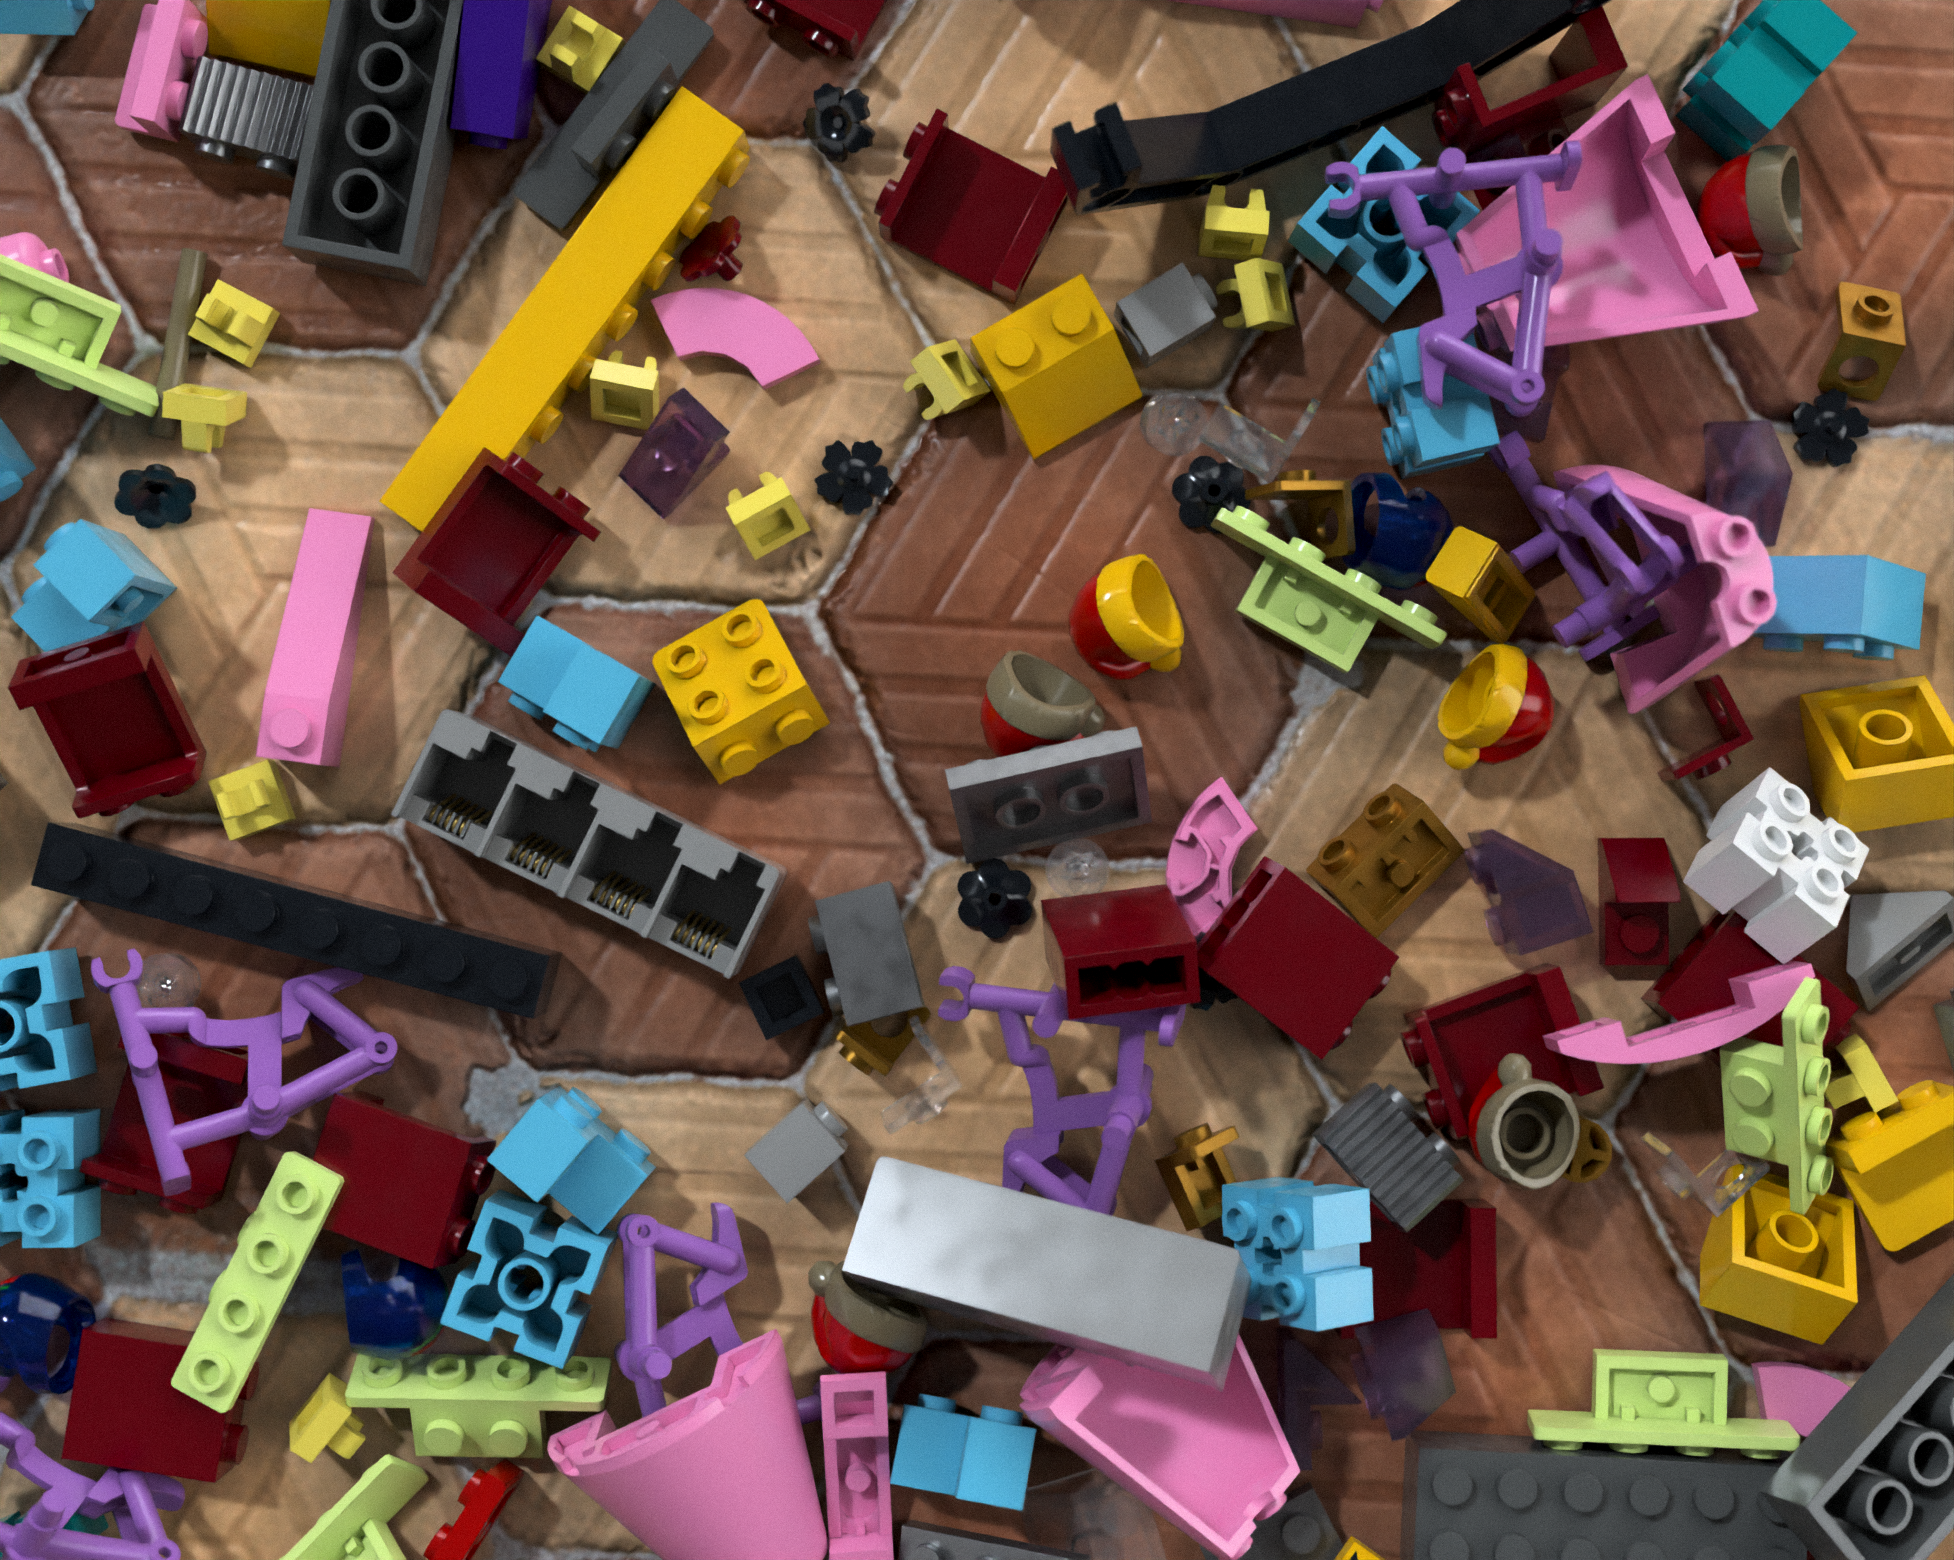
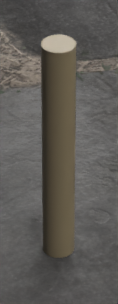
(177, 340)

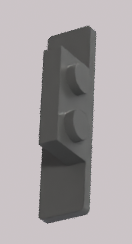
(614, 113)

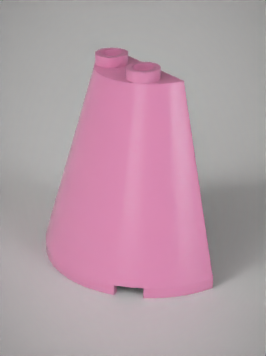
(1627, 238)
(1708, 607)
(1171, 1442)
(710, 1472)

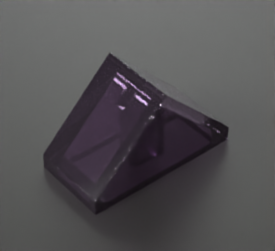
(1747, 474)

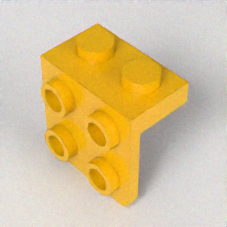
(738, 691)
(1901, 1164)

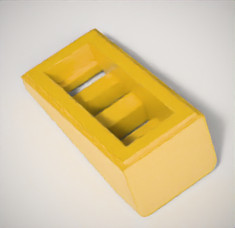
(1481, 583)

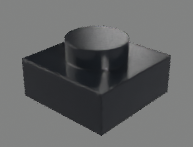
(782, 997)

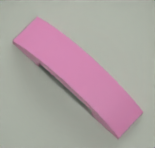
(1757, 999)
(857, 1466)

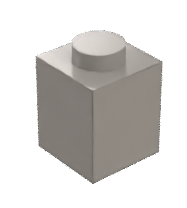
(1166, 313)
(799, 1147)

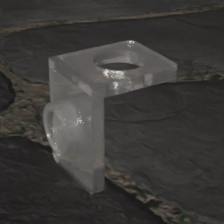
(1251, 445)
(928, 1098)
(1703, 1187)

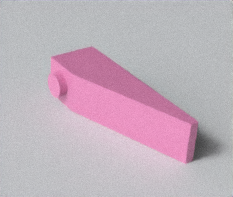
(317, 642)

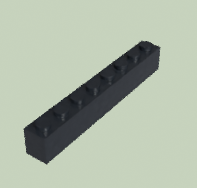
(296, 918)

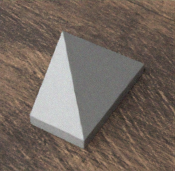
(1894, 939)

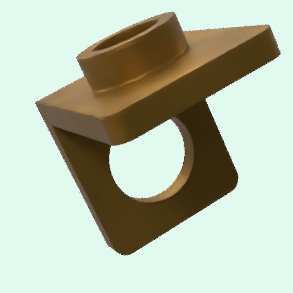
(1868, 327)
(1321, 498)
(872, 1051)

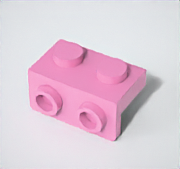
(162, 68)

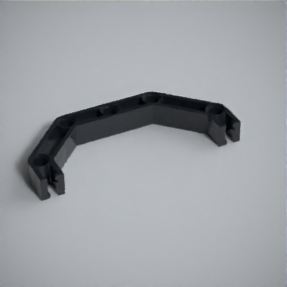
(1185, 154)

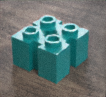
(1762, 72)

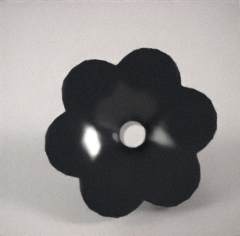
(1191, 491)
(155, 496)
(994, 878)

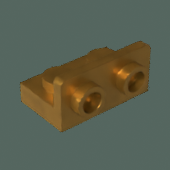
(1385, 858)

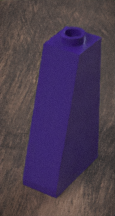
(498, 69)

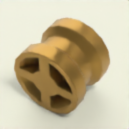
(1591, 1155)

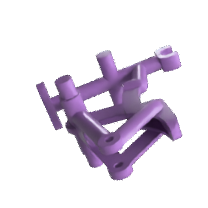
(1525, 276)
(1590, 514)
(267, 1102)
(1120, 1111)
(648, 1350)
(126, 1492)

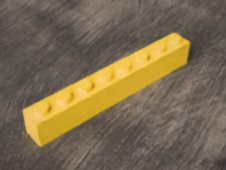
(579, 302)

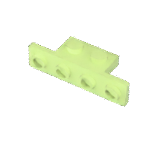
(63, 336)
(1314, 603)
(1778, 1097)
(257, 1281)
(479, 1401)
(1661, 1401)
(357, 1522)

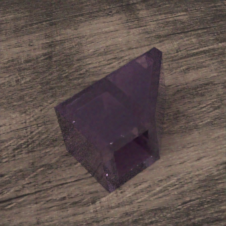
(1529, 894)
(1402, 1371)

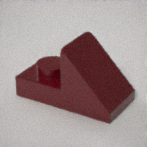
(1633, 900)

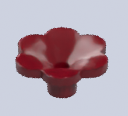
(713, 251)

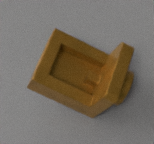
(1197, 1173)

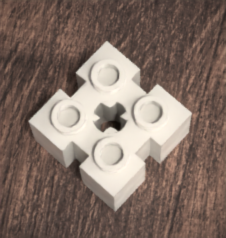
(1777, 866)

